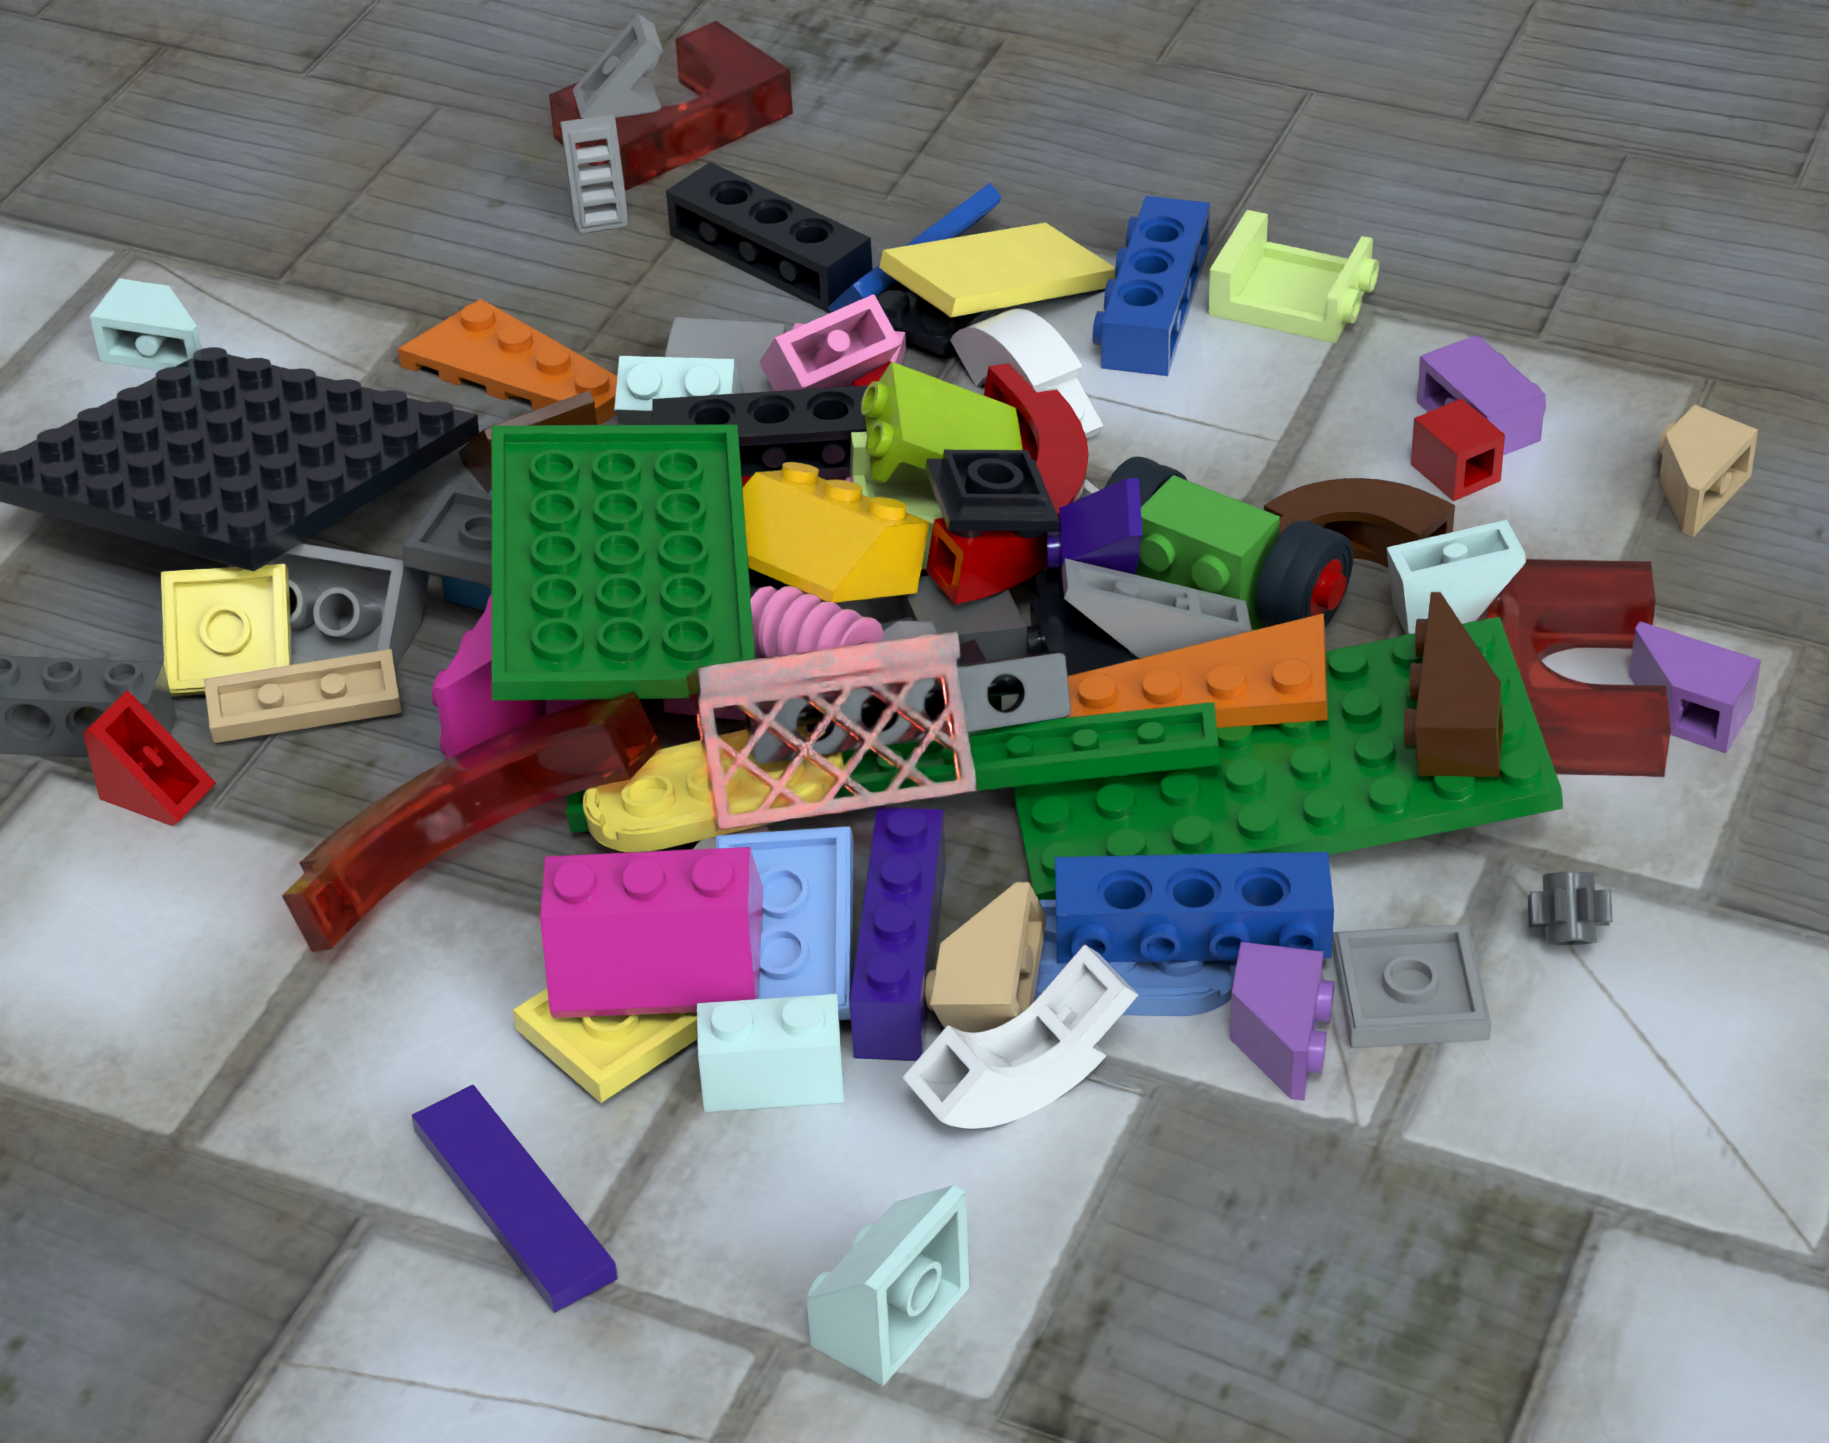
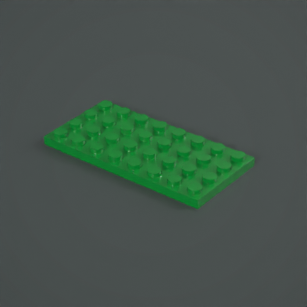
(1303, 783)

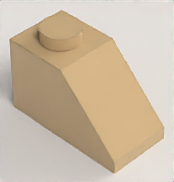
(1704, 464)
(990, 964)

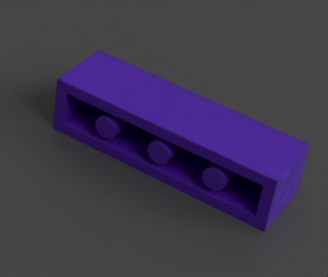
(898, 934)

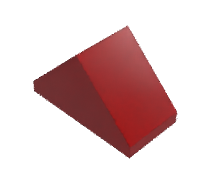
(142, 764)

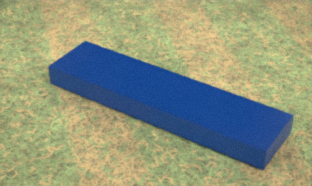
(948, 227)

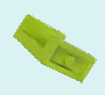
(921, 416)

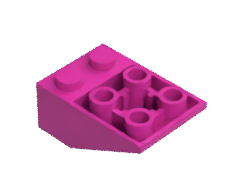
(465, 695)

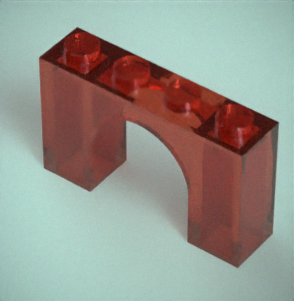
(737, 95)
(1586, 606)

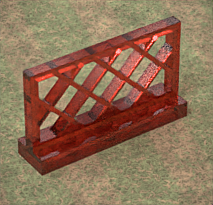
(823, 673)

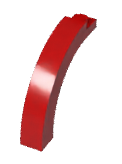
(1000, 559)

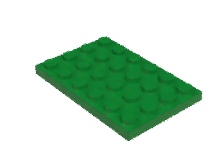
(616, 559)

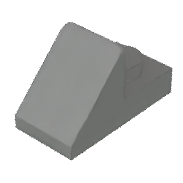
(617, 78)

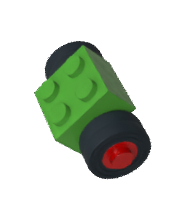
(1236, 548)

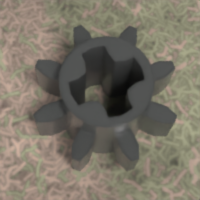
(1569, 908)

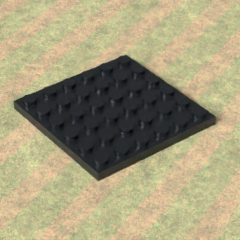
(230, 457)

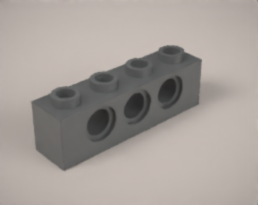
(56, 699)

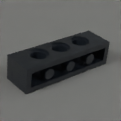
(767, 235)
(778, 425)

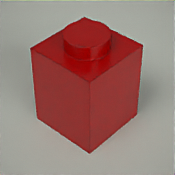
(1457, 449)

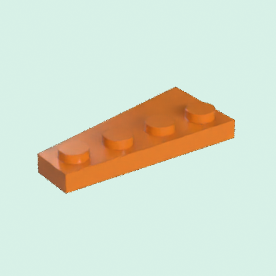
(509, 360)
(1249, 676)

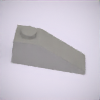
(1151, 613)

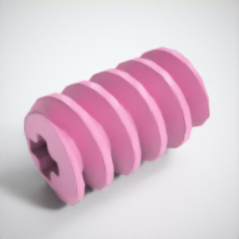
(799, 622)

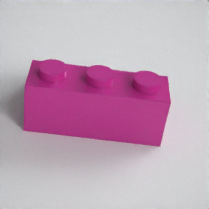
(650, 931)

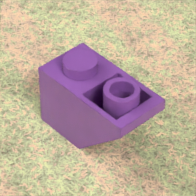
(1705, 684)
(1276, 1012)

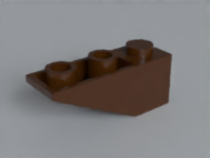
(1457, 699)

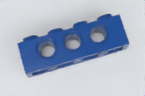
(1153, 286)
(1192, 905)

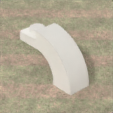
(1033, 351)
(1029, 1060)

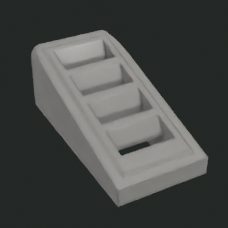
(598, 206)

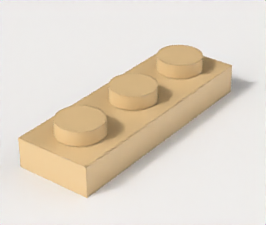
(302, 696)

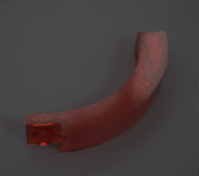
(460, 798)

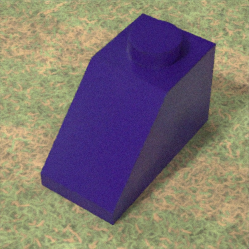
(1099, 530)

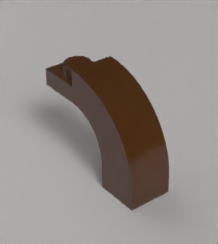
(1367, 512)

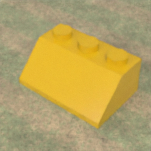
(831, 536)

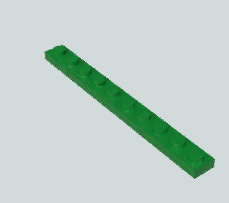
(1044, 752)

